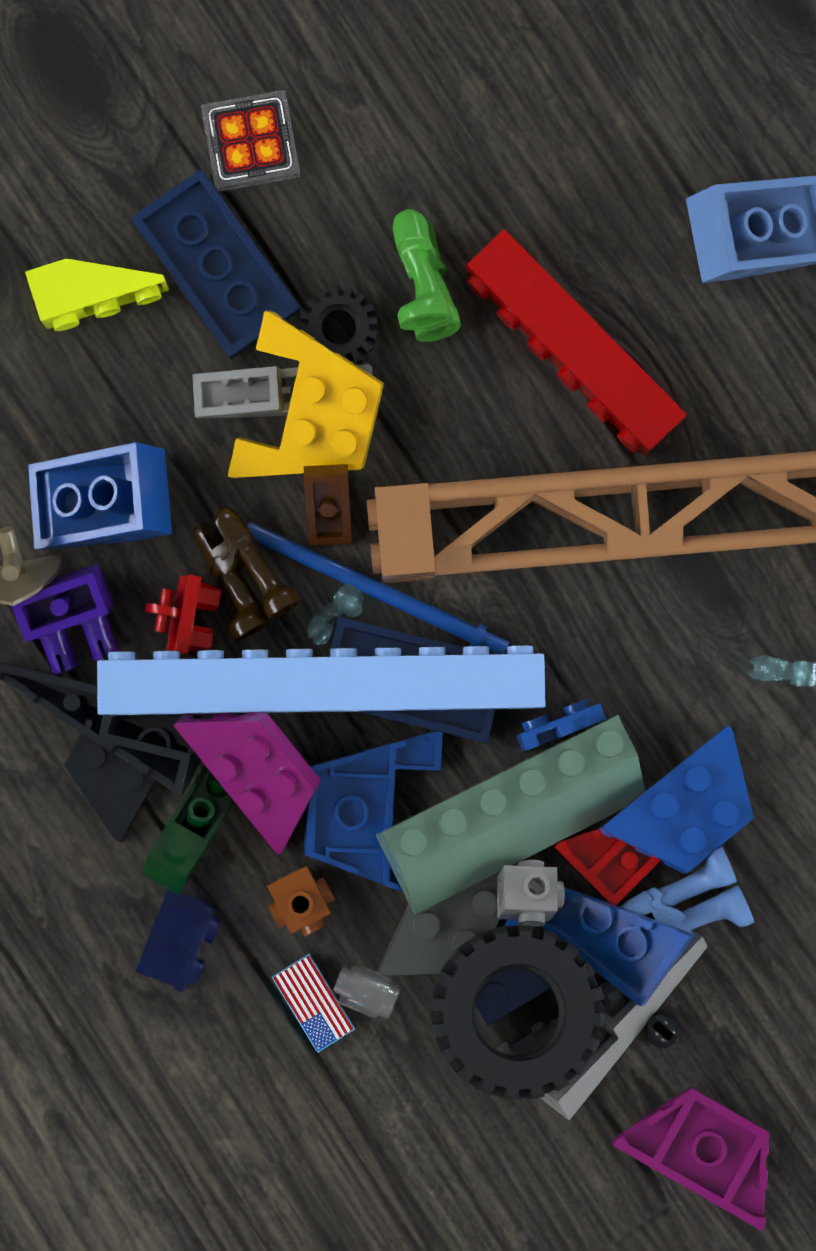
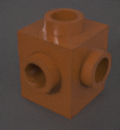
(300, 883)

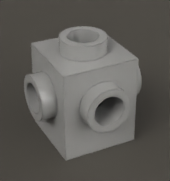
(529, 893)

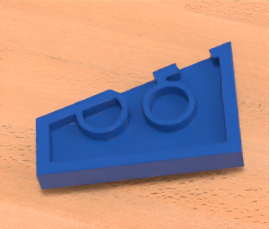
(619, 943)

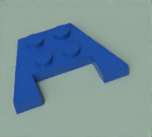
(358, 802)

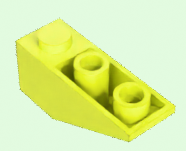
(81, 289)

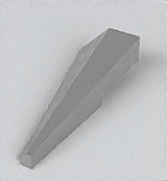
(621, 1026)

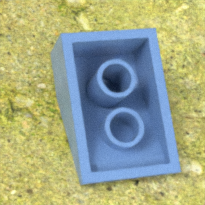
(754, 227)

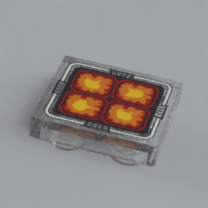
(250, 140)

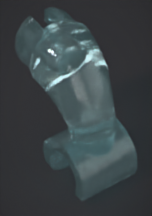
(346, 601)
(774, 669)

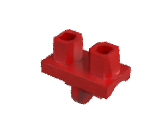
(190, 595)

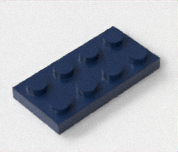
(214, 262)
(366, 637)

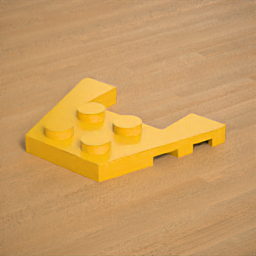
(327, 414)

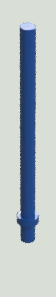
(475, 635)

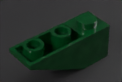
(188, 833)

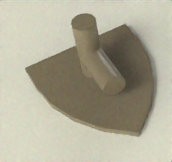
(23, 578)

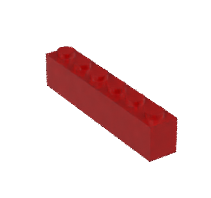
(573, 343)

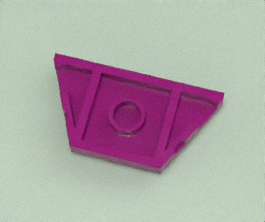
(255, 769)
(705, 1151)

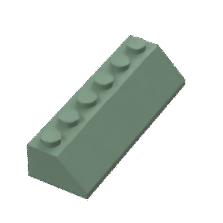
(513, 814)

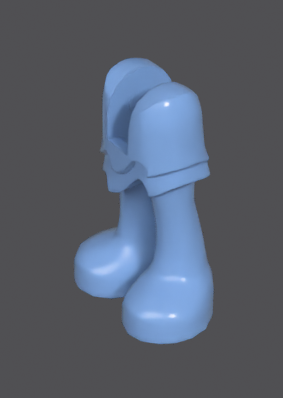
(714, 874)

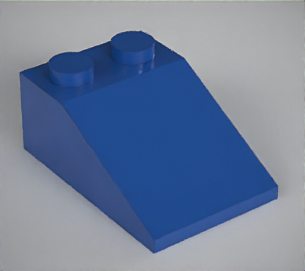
(100, 497)

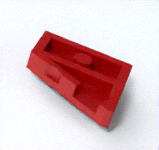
(606, 863)

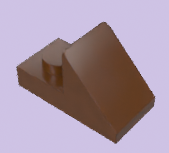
(328, 504)

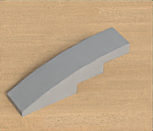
(246, 392)

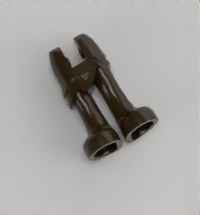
(227, 561)

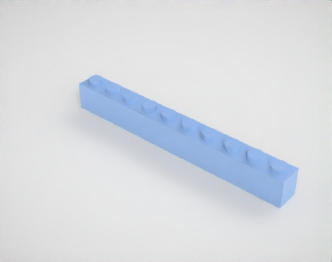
(320, 683)

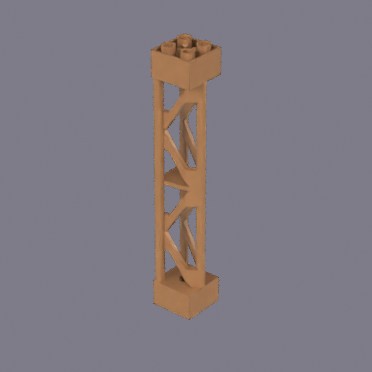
(405, 525)

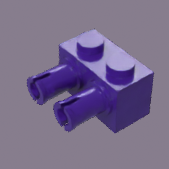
(69, 601)

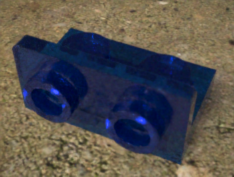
(178, 939)

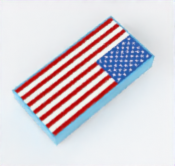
(313, 1002)

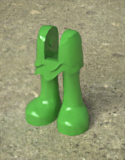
(433, 310)

